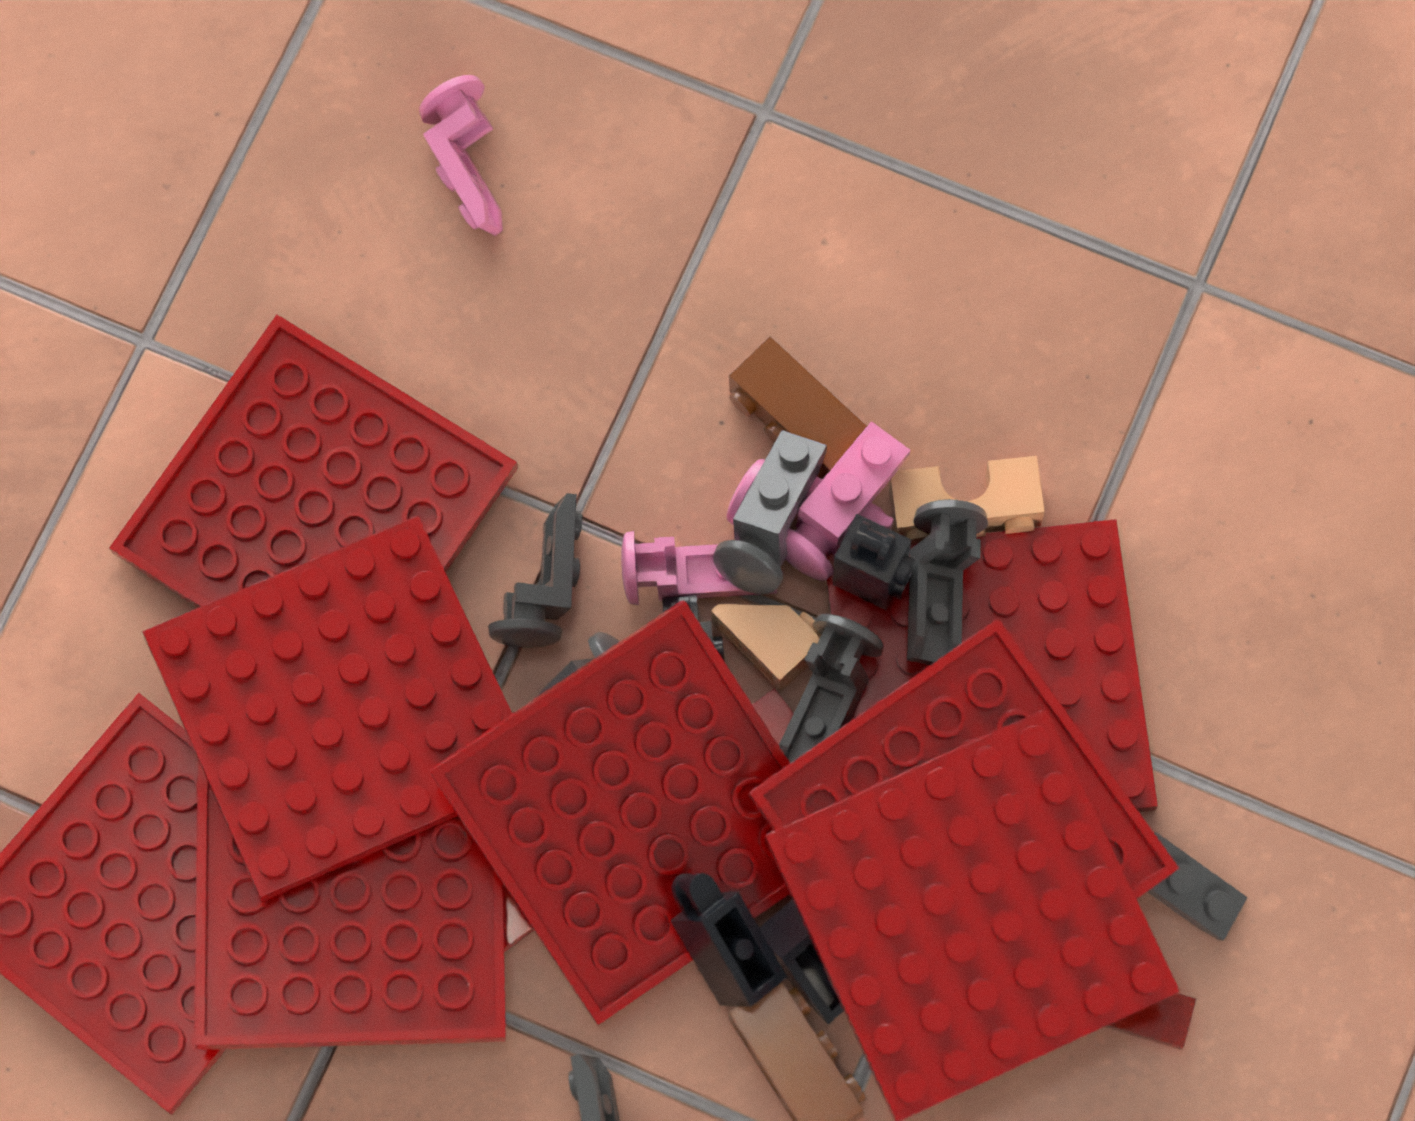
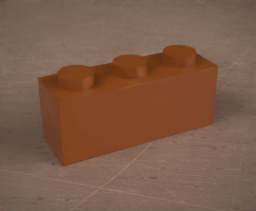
(792, 401)
(797, 1059)

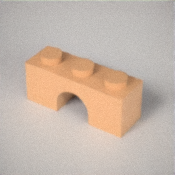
(1011, 497)

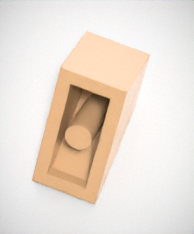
(768, 637)

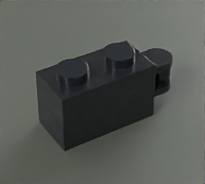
(873, 563)
(724, 941)

